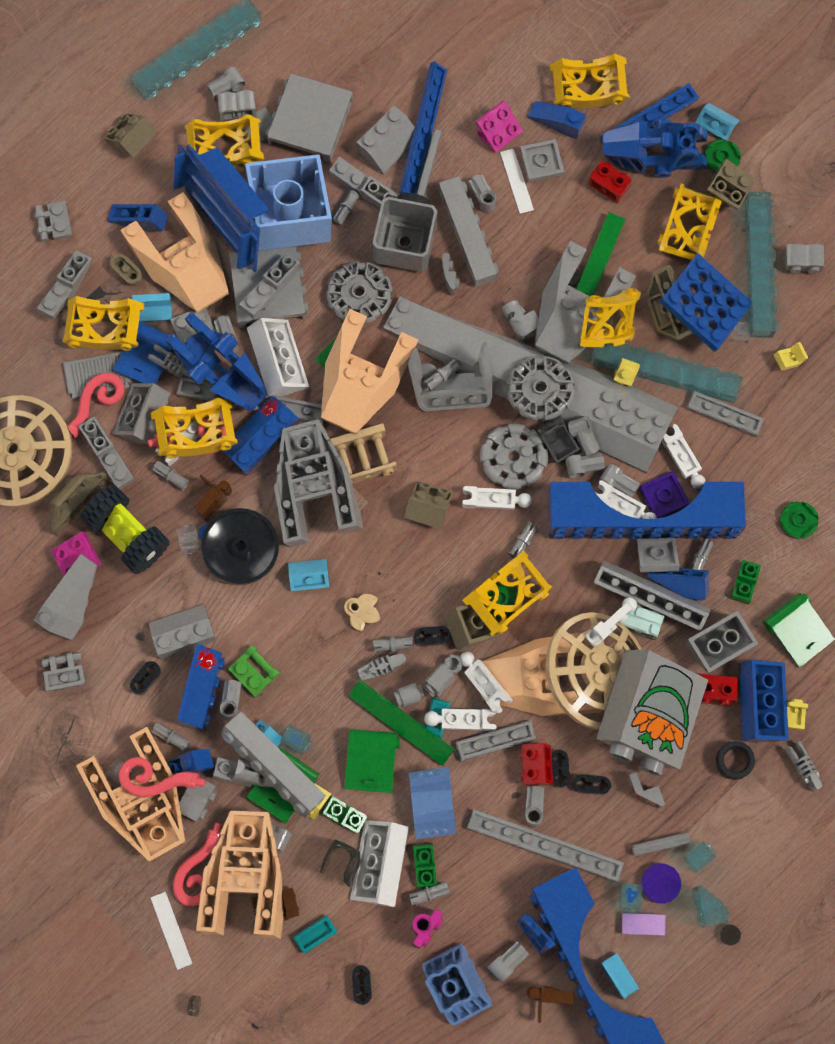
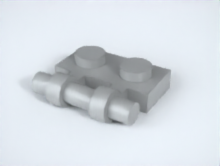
(59, 220)
(65, 677)

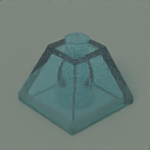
(709, 908)

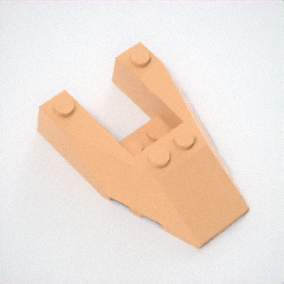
(187, 268)
(357, 387)
(524, 677)
(147, 823)
(247, 864)

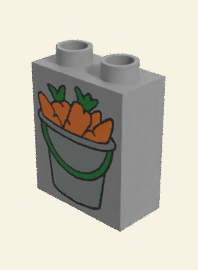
(651, 711)

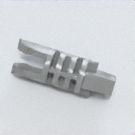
(170, 363)
(381, 666)
(805, 766)

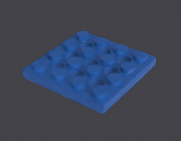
(695, 301)

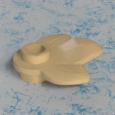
(365, 611)

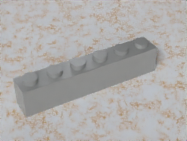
(467, 231)
(652, 595)
(272, 765)

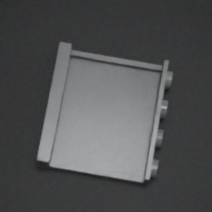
(310, 116)
(287, 303)

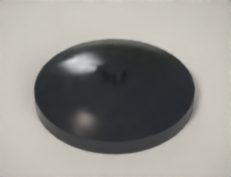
(240, 546)

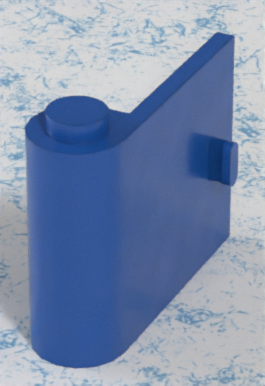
(138, 359)

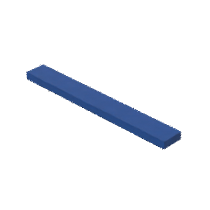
(423, 128)

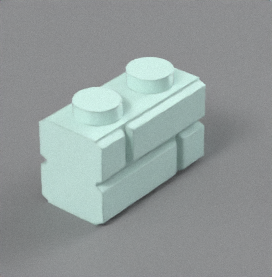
(644, 622)

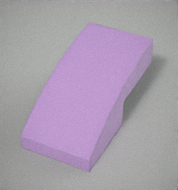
(644, 924)

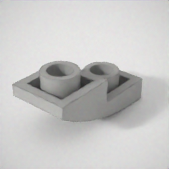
(448, 275)

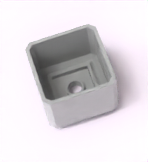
(404, 220)

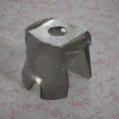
(352, 866)

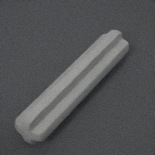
(660, 844)

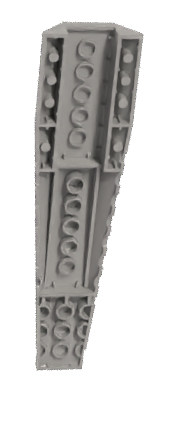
(623, 418)

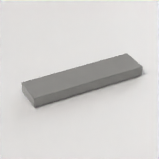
(429, 164)
(725, 413)
(495, 740)

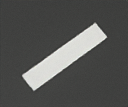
(516, 181)
(171, 930)

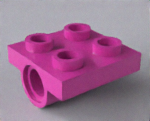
(498, 126)
(70, 550)
(434, 923)

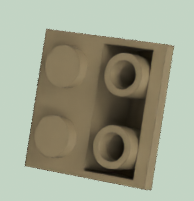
(130, 134)
(731, 184)
(428, 504)

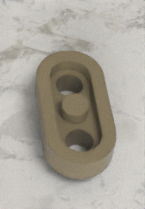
(126, 270)

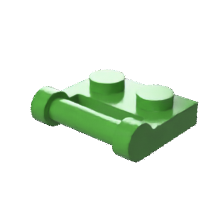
(249, 676)

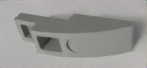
(353, 179)
(66, 286)
(270, 286)
(106, 453)

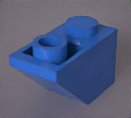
(192, 761)

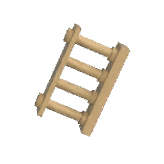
(372, 433)

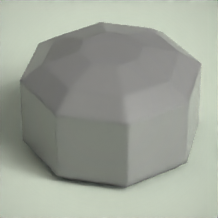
(453, 663)

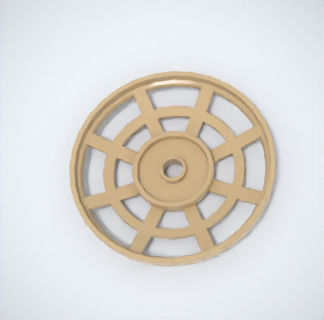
(27, 450)
(588, 668)

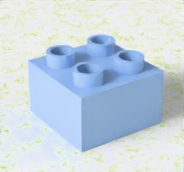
(296, 200)

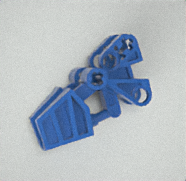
(628, 145)
(238, 384)

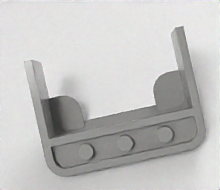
(459, 391)

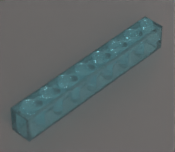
(196, 48)
(760, 265)
(671, 371)

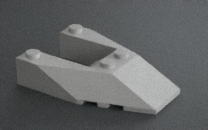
(564, 307)
(311, 470)

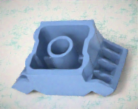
(432, 803)
(456, 985)

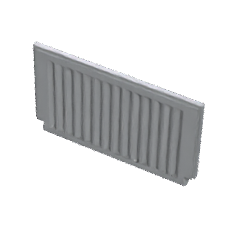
(82, 370)

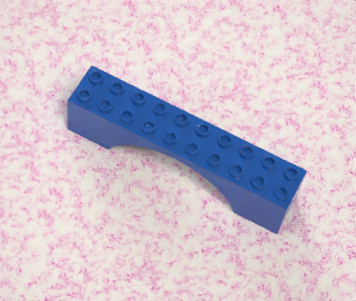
(579, 512)
(563, 907)

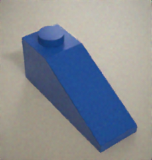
(558, 118)
(148, 216)
(686, 582)

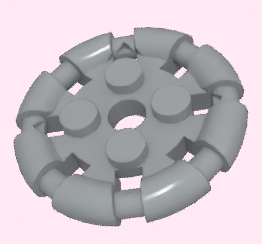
(365, 282)
(537, 398)
(514, 445)

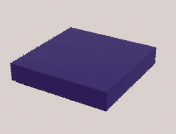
(664, 495)

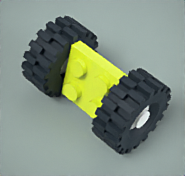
(109, 514)

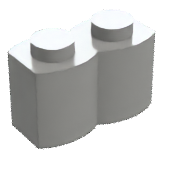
(236, 105)
(804, 258)
(438, 681)
(194, 801)

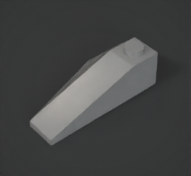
(66, 605)

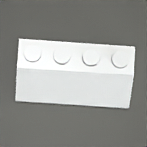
(277, 356)
(380, 864)

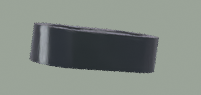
(430, 631)
(149, 681)
(564, 767)
(593, 779)
(356, 985)

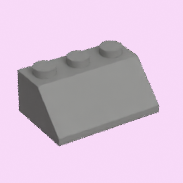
(387, 140)
(135, 417)
(181, 631)
(721, 642)

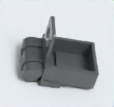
(558, 439)

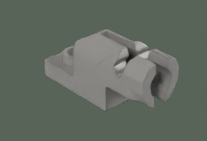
(522, 323)
(238, 773)

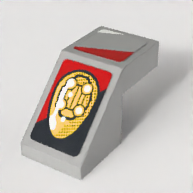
(652, 796)

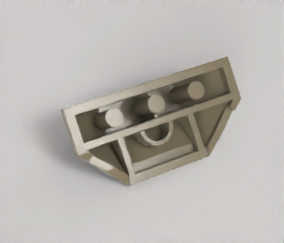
(664, 320)
(73, 498)

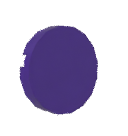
(661, 883)

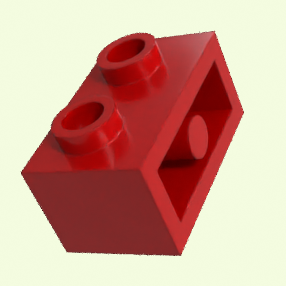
(610, 181)
(720, 689)
(536, 764)

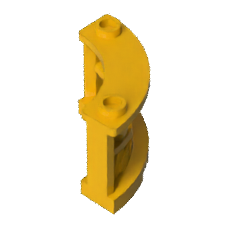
(573, 67)
(233, 130)
(698, 245)
(129, 315)
(623, 331)
(210, 409)
(479, 596)

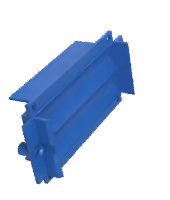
(223, 199)

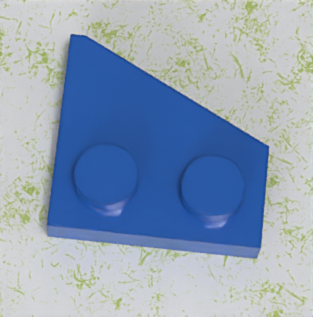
(535, 933)

